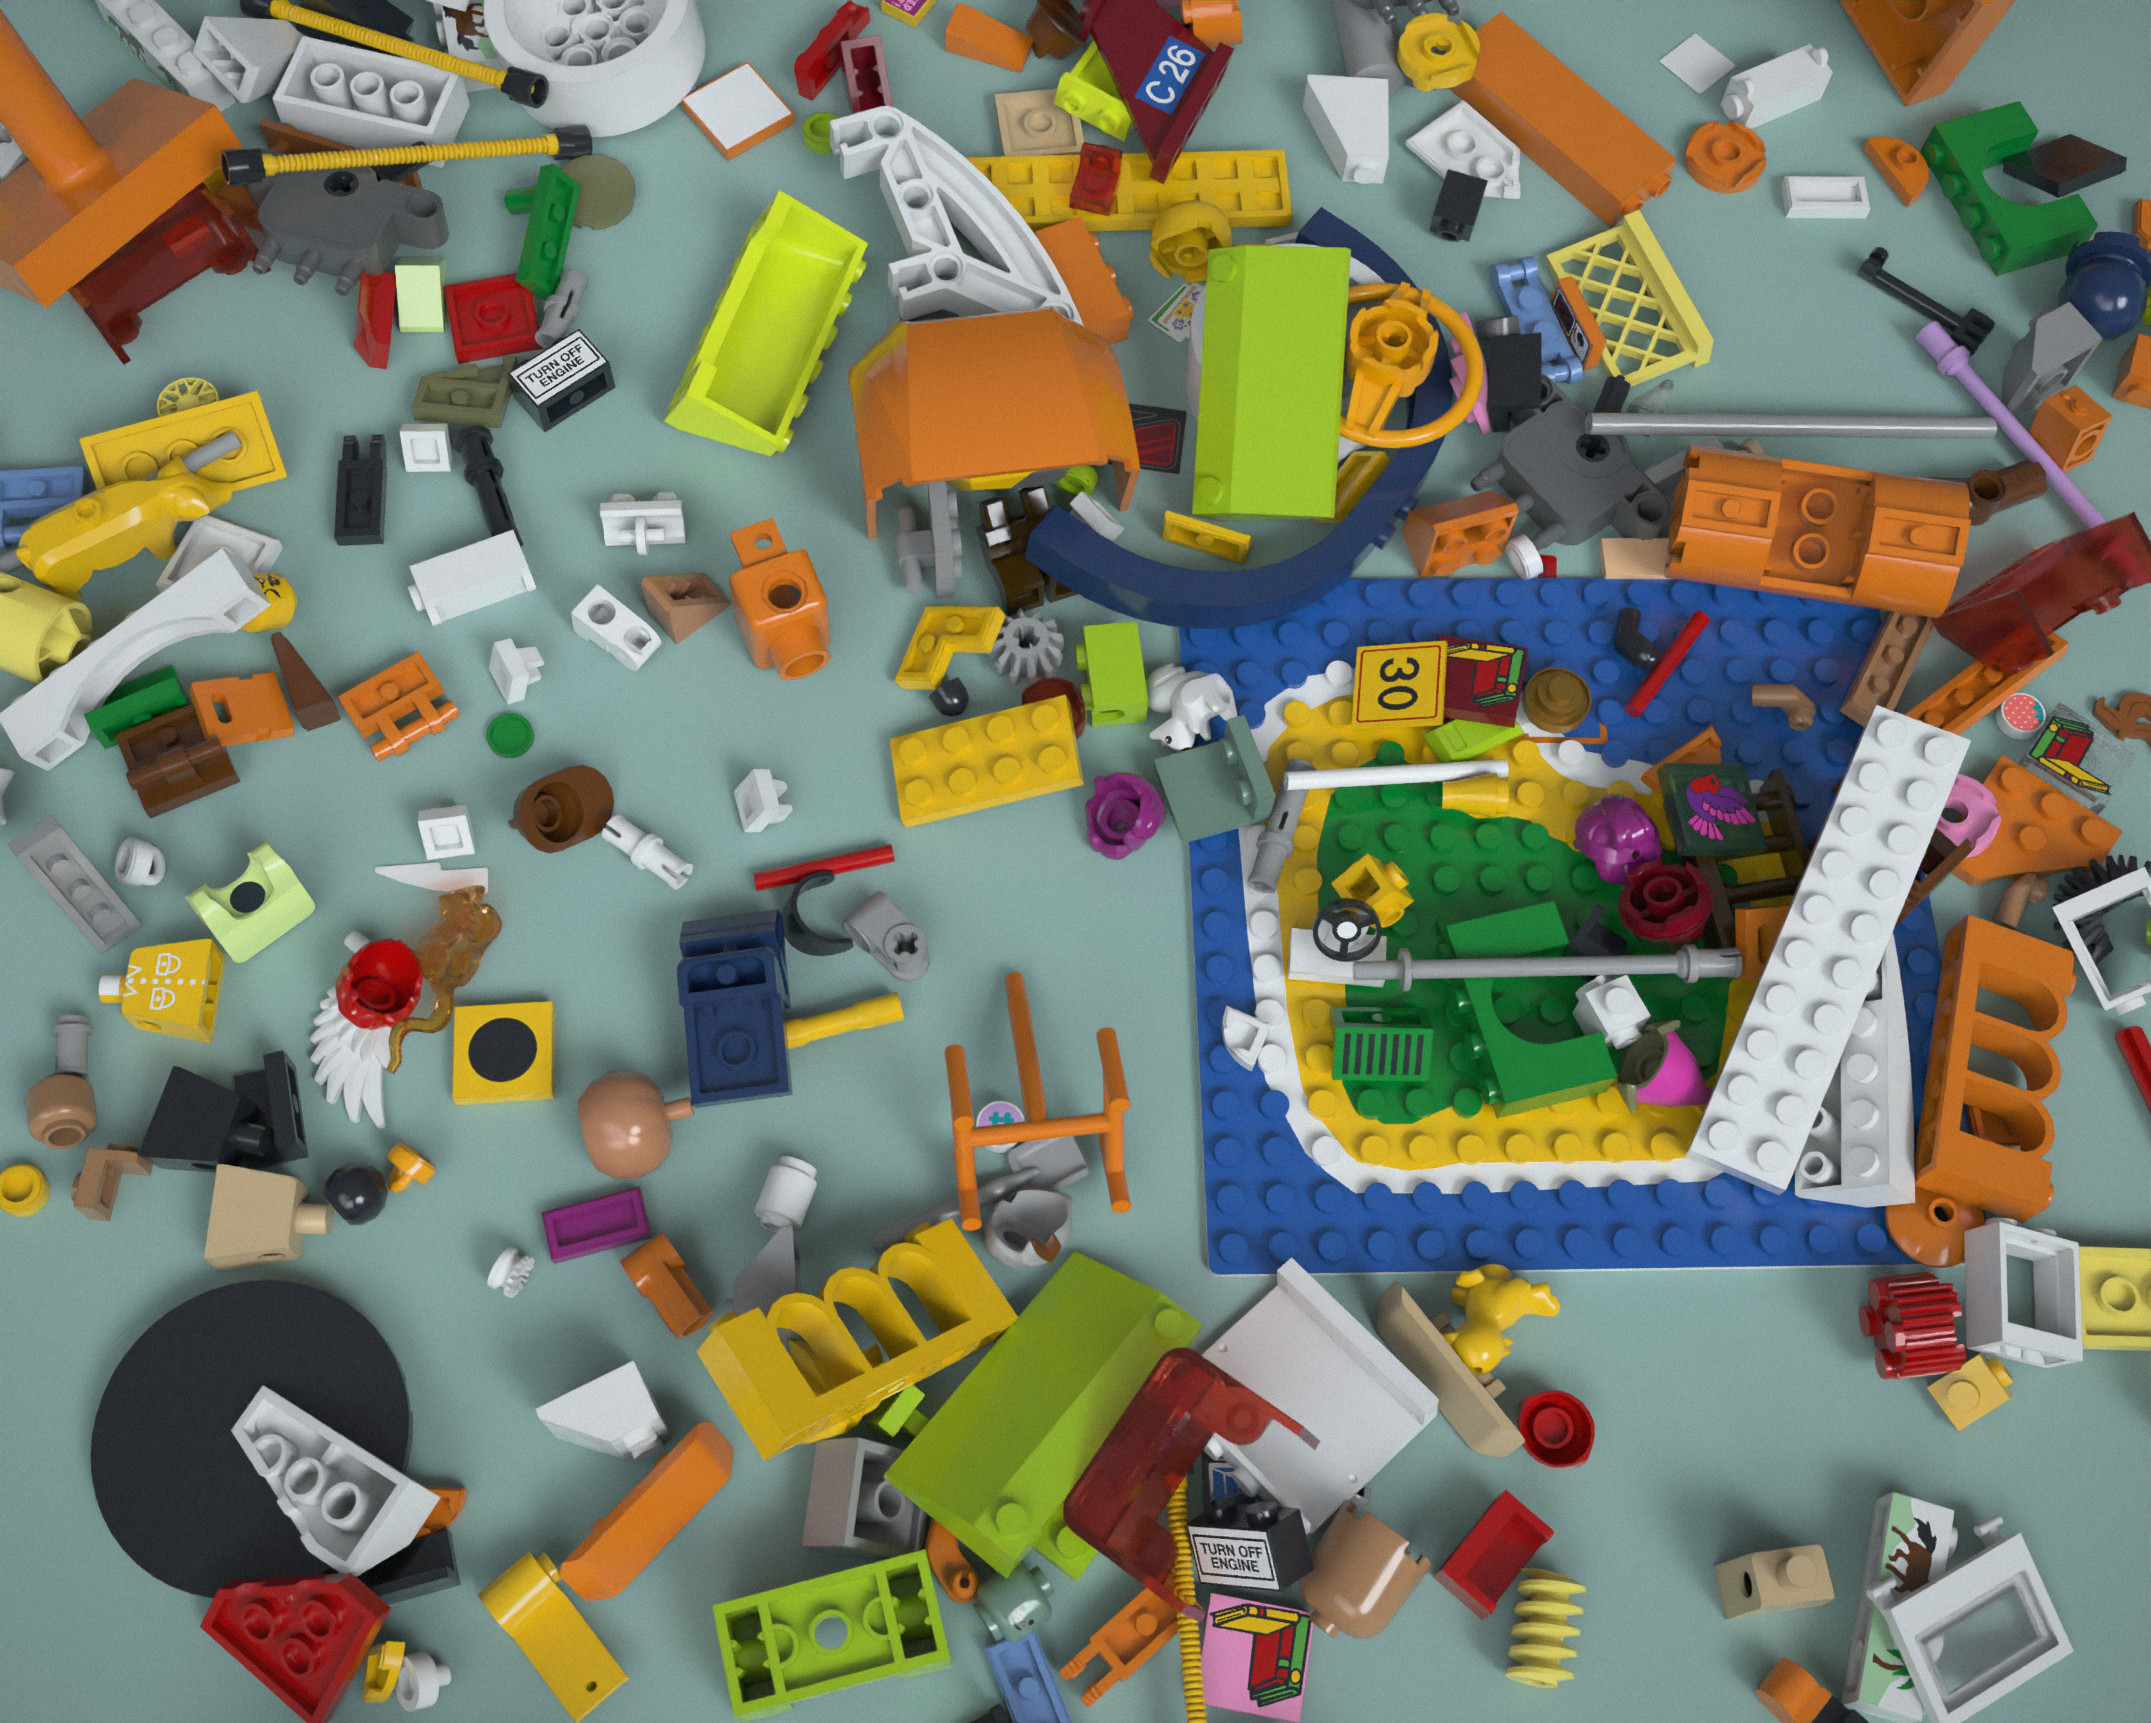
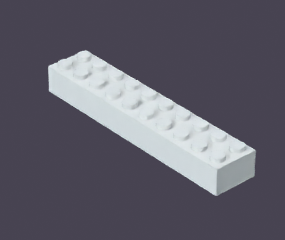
(1828, 950)

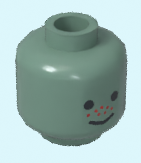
(1015, 1604)

